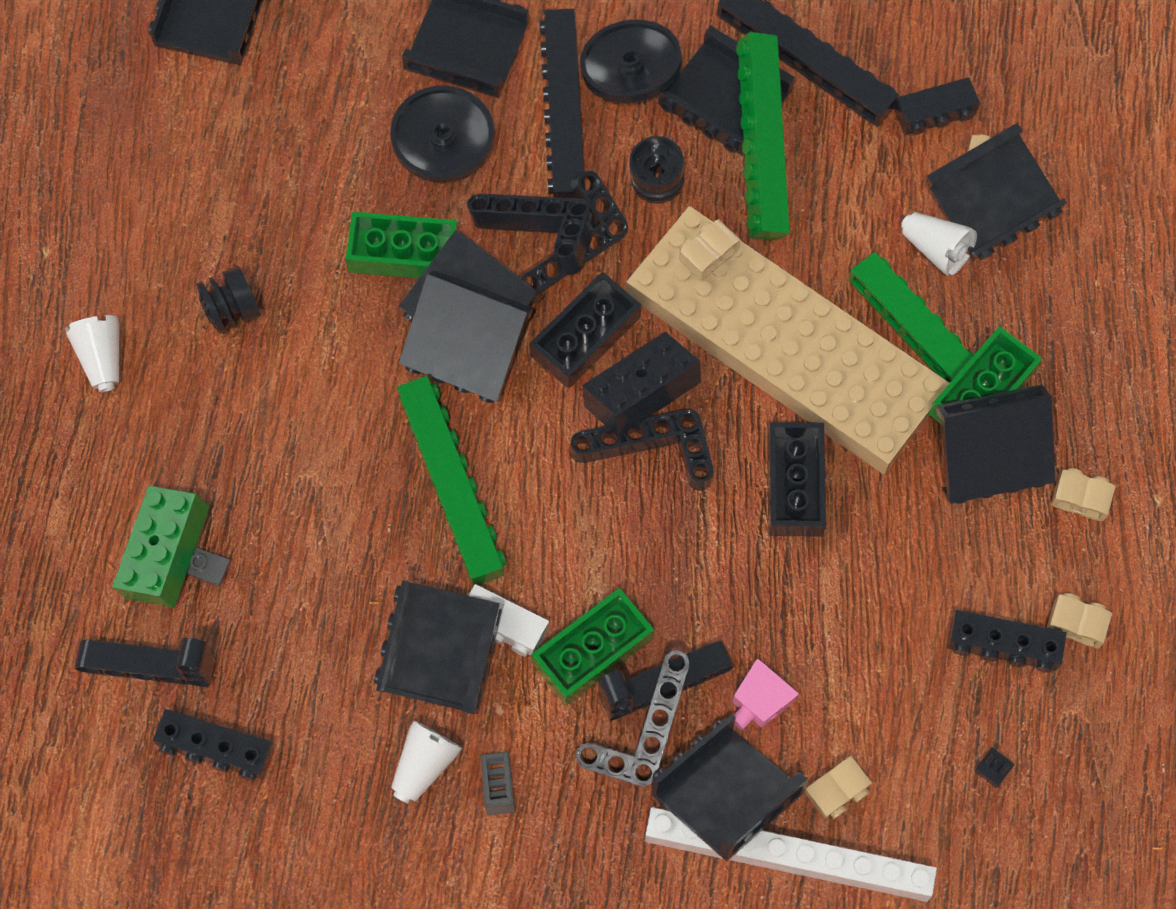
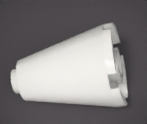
(939, 240)
(97, 349)
(422, 761)

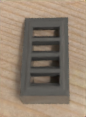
(498, 801)

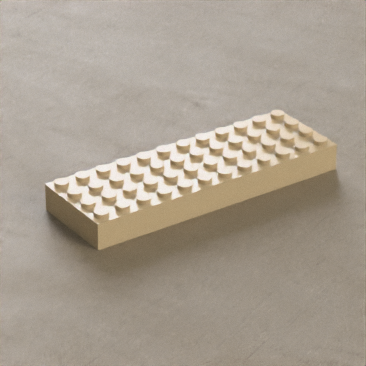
(791, 344)

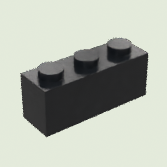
(937, 106)

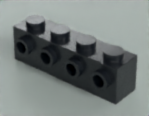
(1006, 641)
(213, 744)

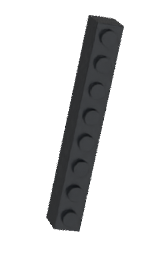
(813, 58)
(563, 100)

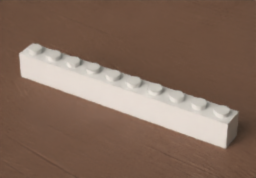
(805, 859)

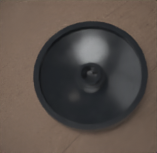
(631, 61)
(442, 133)

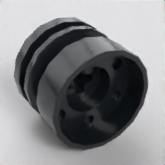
(656, 156)
(228, 299)

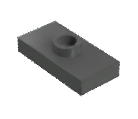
(208, 567)

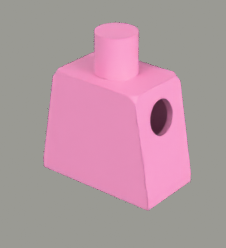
(761, 697)

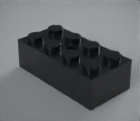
(585, 330)
(641, 384)
(798, 454)

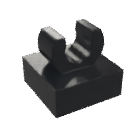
(994, 767)

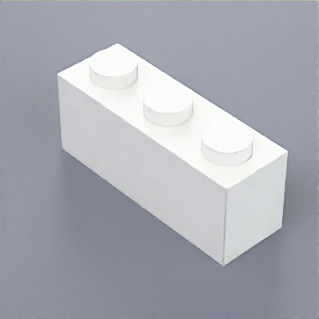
(517, 625)

